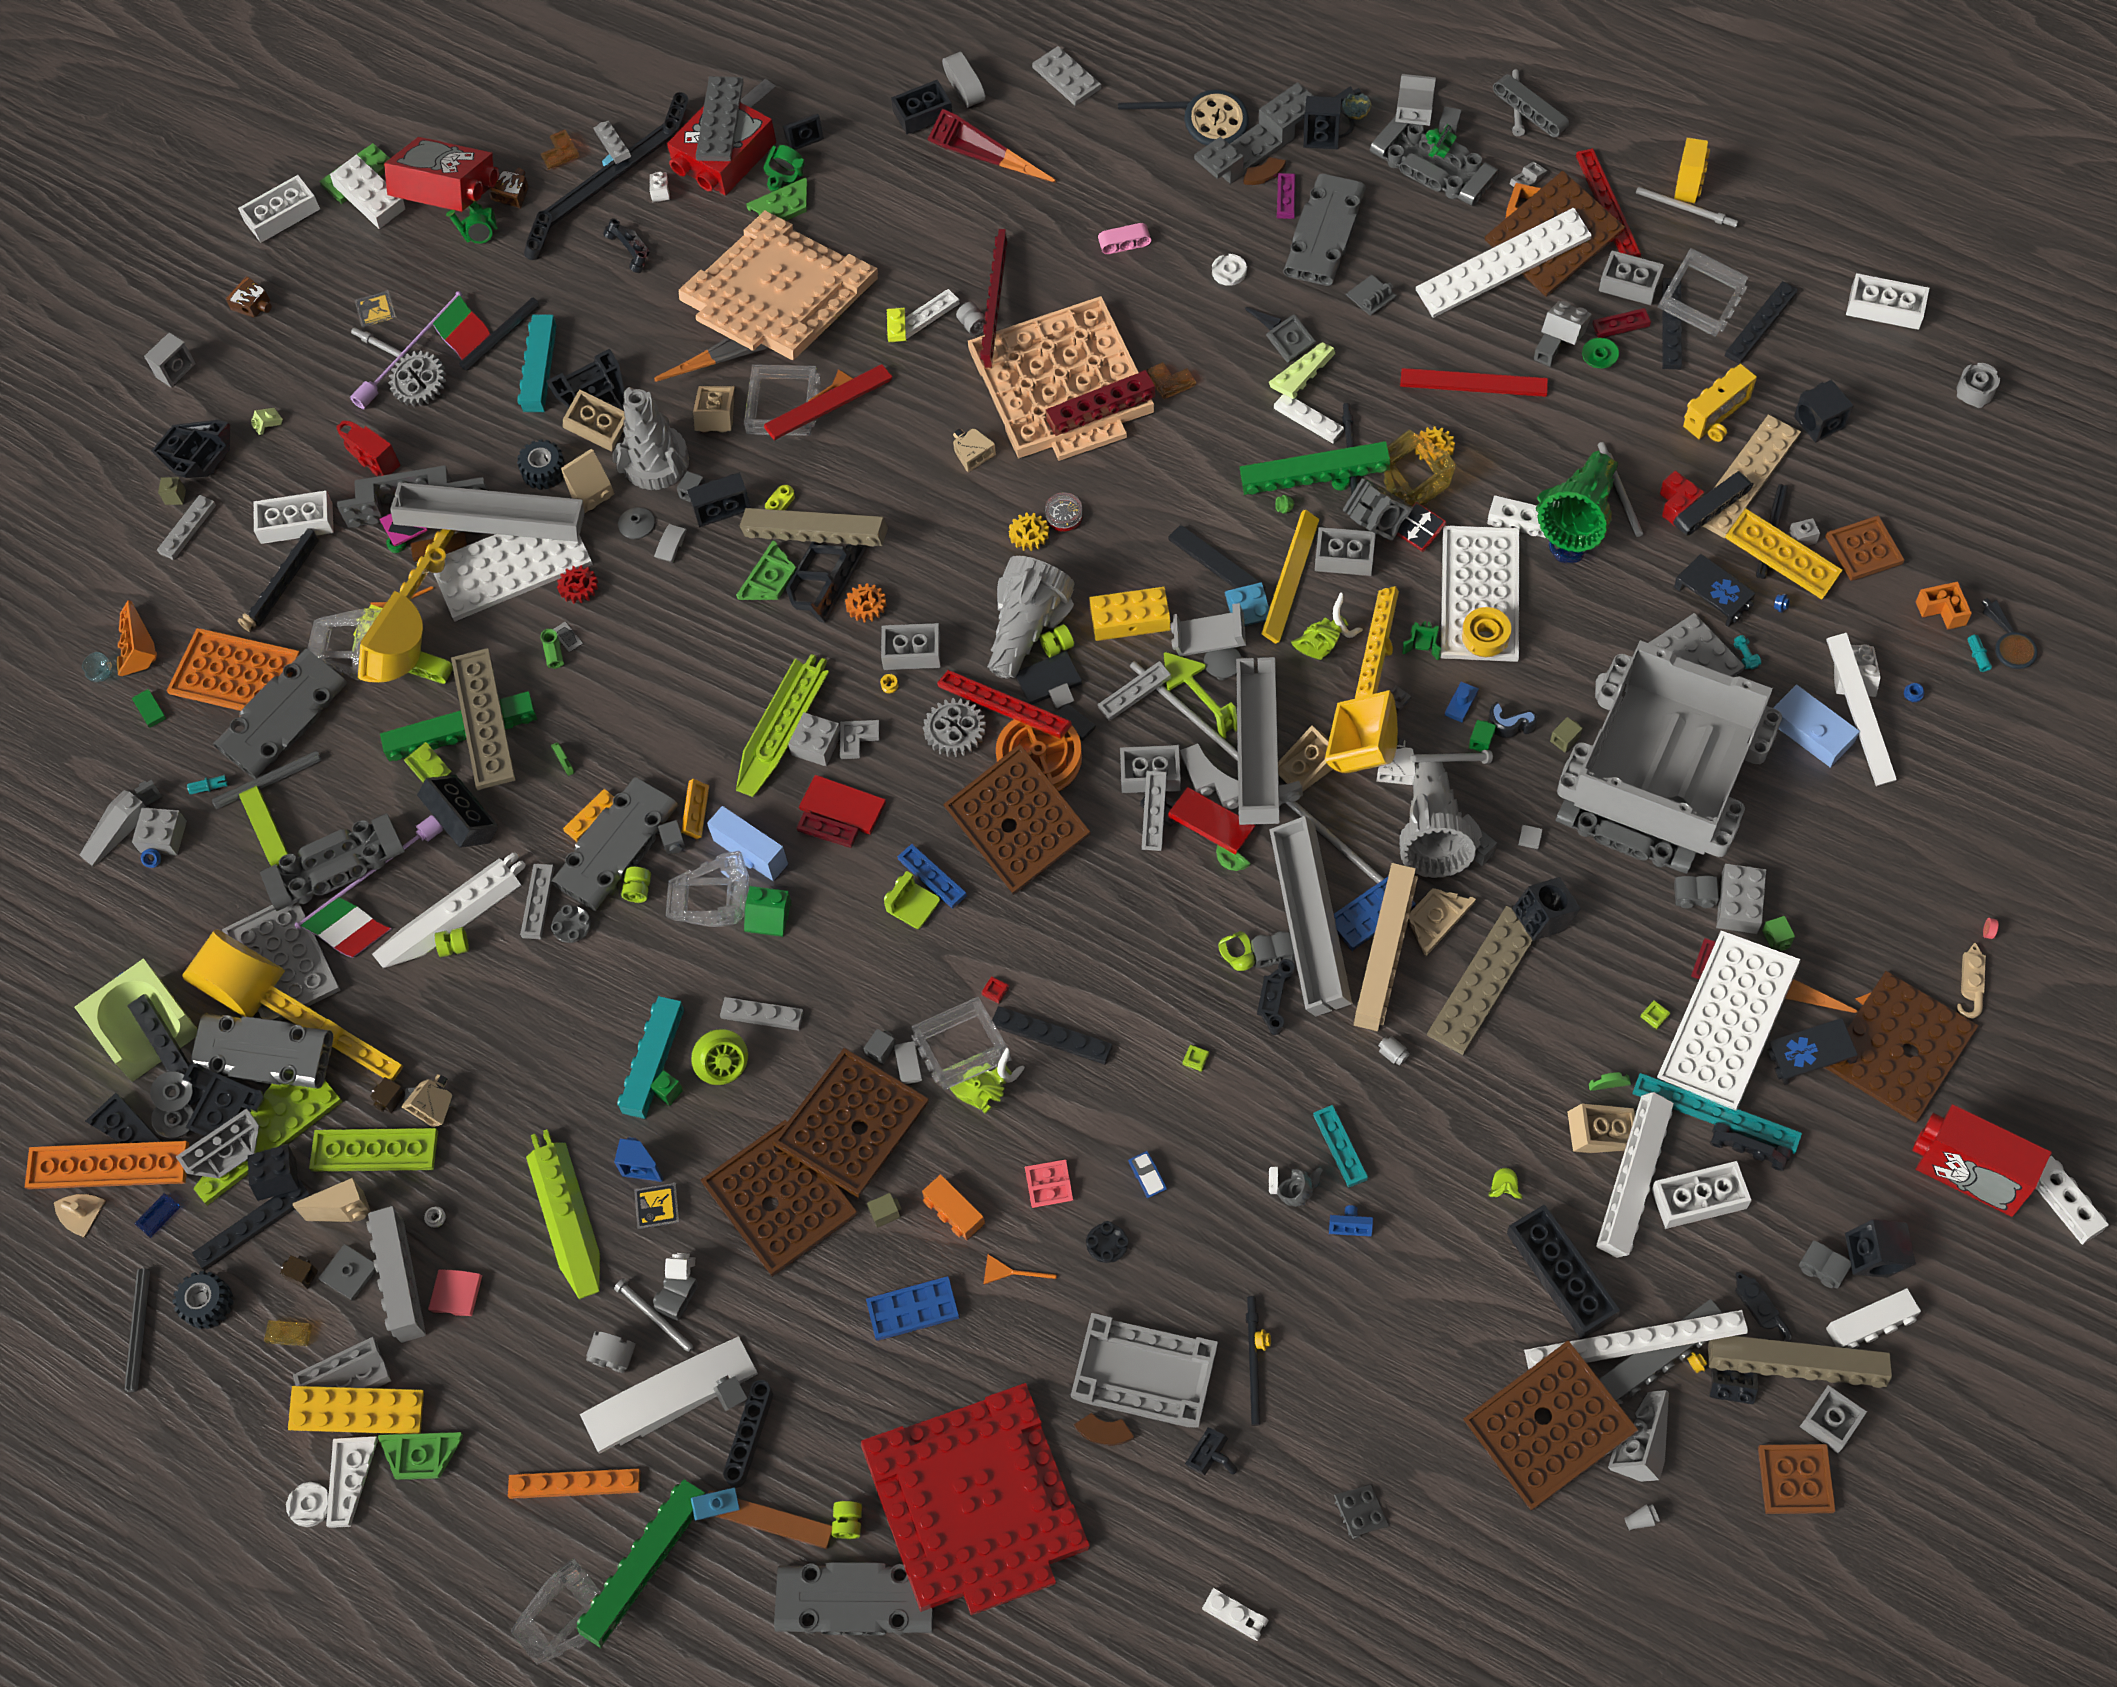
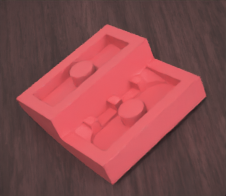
(1048, 1183)
(455, 1292)

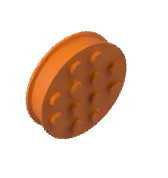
(1054, 756)

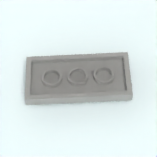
(1066, 76)

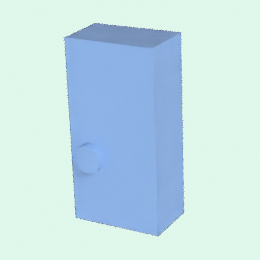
(1815, 726)
(756, 848)

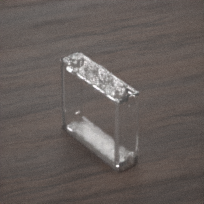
(1715, 270)
(759, 372)
(967, 1068)

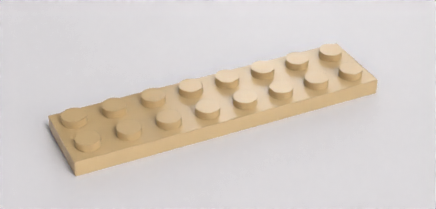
(1757, 463)

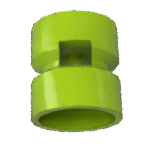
(1062, 637)
(636, 884)
(451, 942)
(848, 1512)

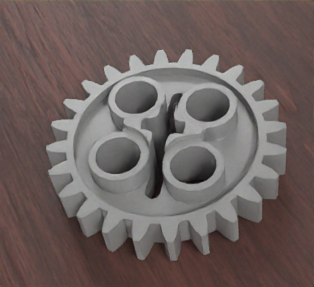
(404, 388)
(965, 716)

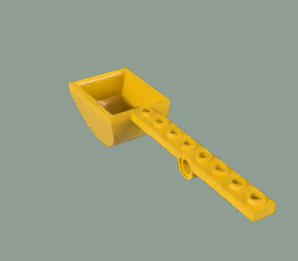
(395, 637)
(1366, 726)
(247, 980)

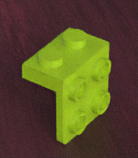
(910, 901)

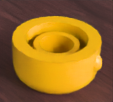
(1487, 620)

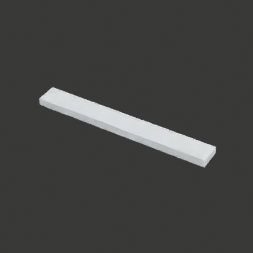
(1861, 709)

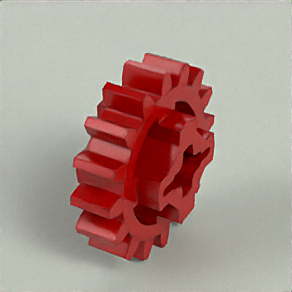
(577, 584)

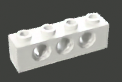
(1518, 513)
(2069, 1211)

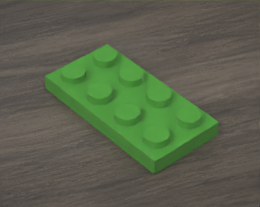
(372, 157)

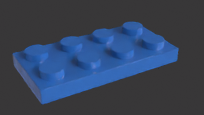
(1360, 917)
(912, 1308)

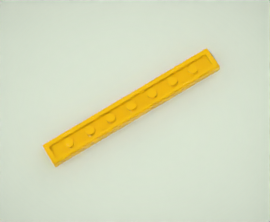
(1290, 576)

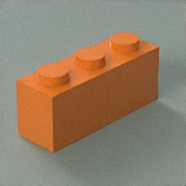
(952, 1207)

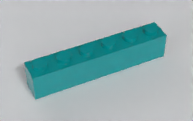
(537, 363)
(651, 1056)

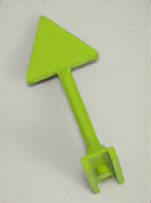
(1182, 671)

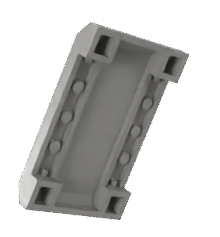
(1144, 1371)

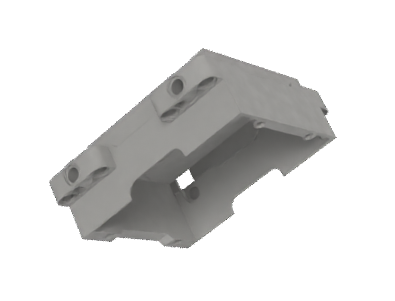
(1672, 749)

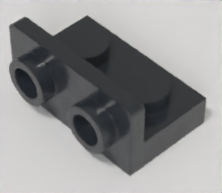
(1734, 1386)

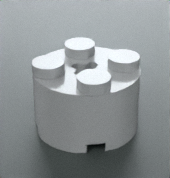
(1978, 384)
(610, 1351)

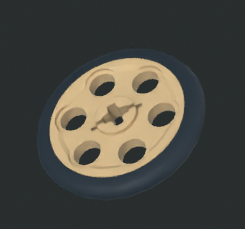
(1221, 98)

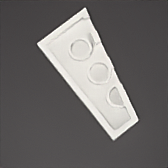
(348, 1473)

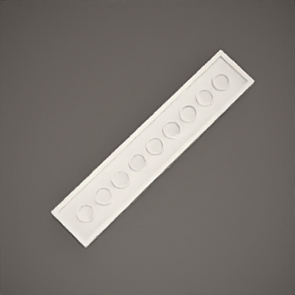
(1503, 262)

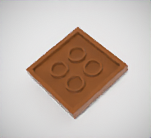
(1864, 548)
(1796, 1479)

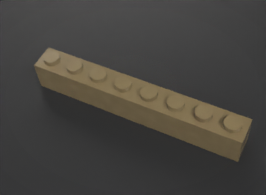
(814, 527)
(1800, 1360)

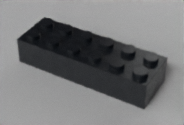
(1563, 1272)

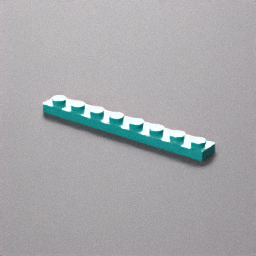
(1712, 1112)

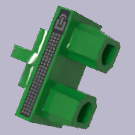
(1434, 137)

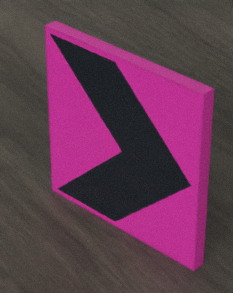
(400, 533)

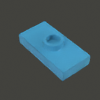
(714, 1504)

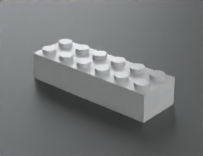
(396, 1274)

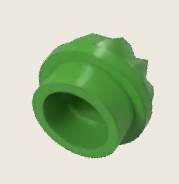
(1284, 504)

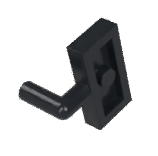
(1208, 1451)

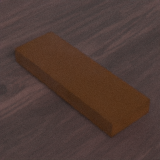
(456, 542)

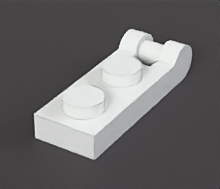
(1234, 1614)

